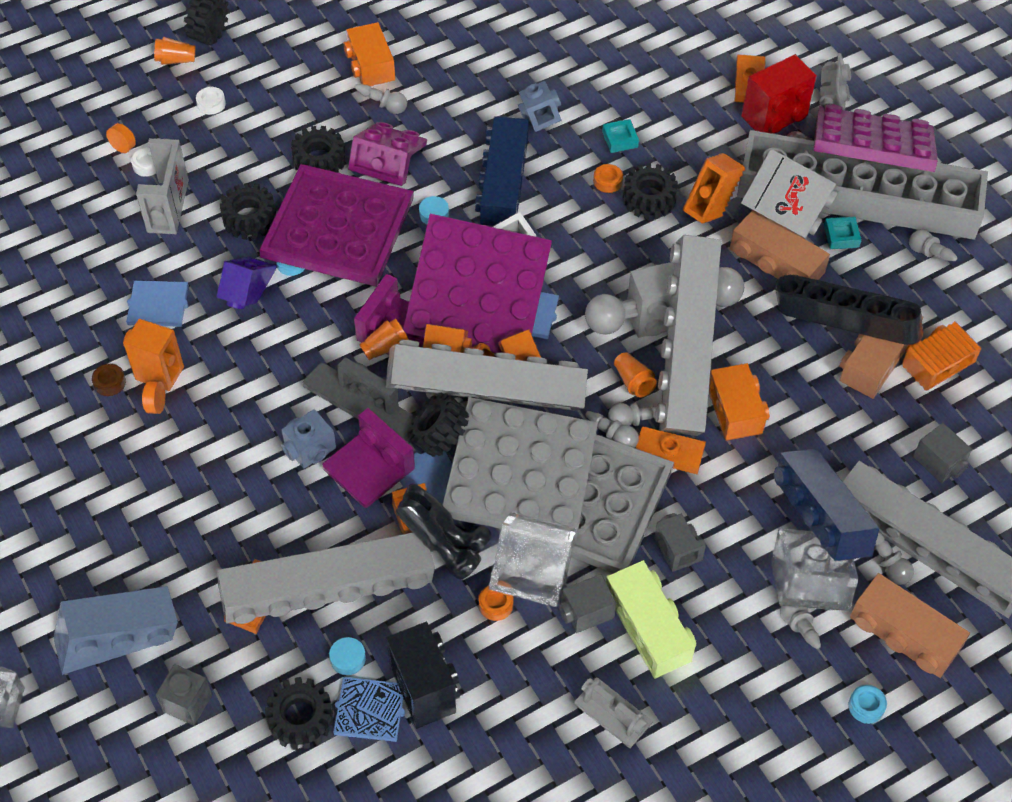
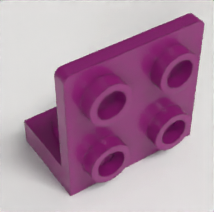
(384, 152)
(382, 306)
(371, 460)

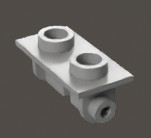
(834, 83)
(612, 711)

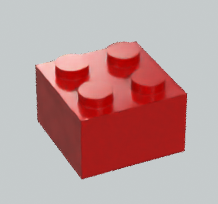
(778, 95)

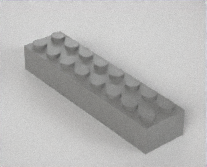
(938, 201)

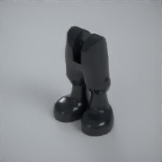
(437, 531)

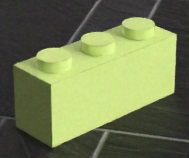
(651, 619)

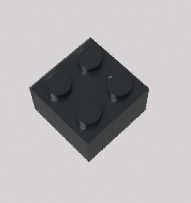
(422, 674)

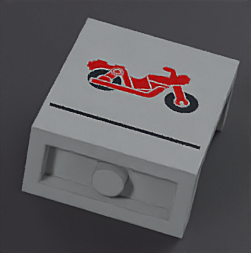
(790, 194)
(163, 204)

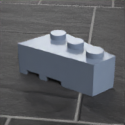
(112, 626)

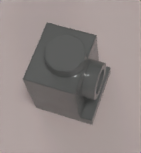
(678, 542)

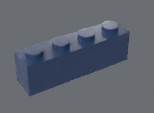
(504, 170)
(826, 505)

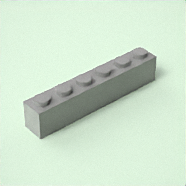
(689, 335)
(486, 377)
(935, 538)
(324, 577)

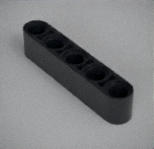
(850, 309)

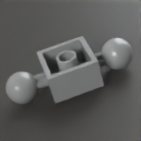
(649, 300)

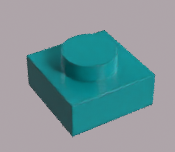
(620, 136)
(842, 233)

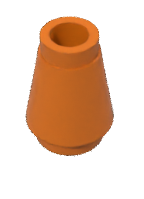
(173, 51)
(383, 339)
(635, 375)

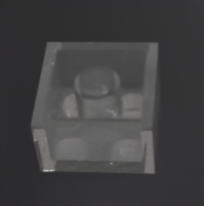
(532, 559)
(809, 575)

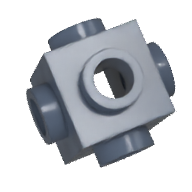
(540, 105)
(308, 439)

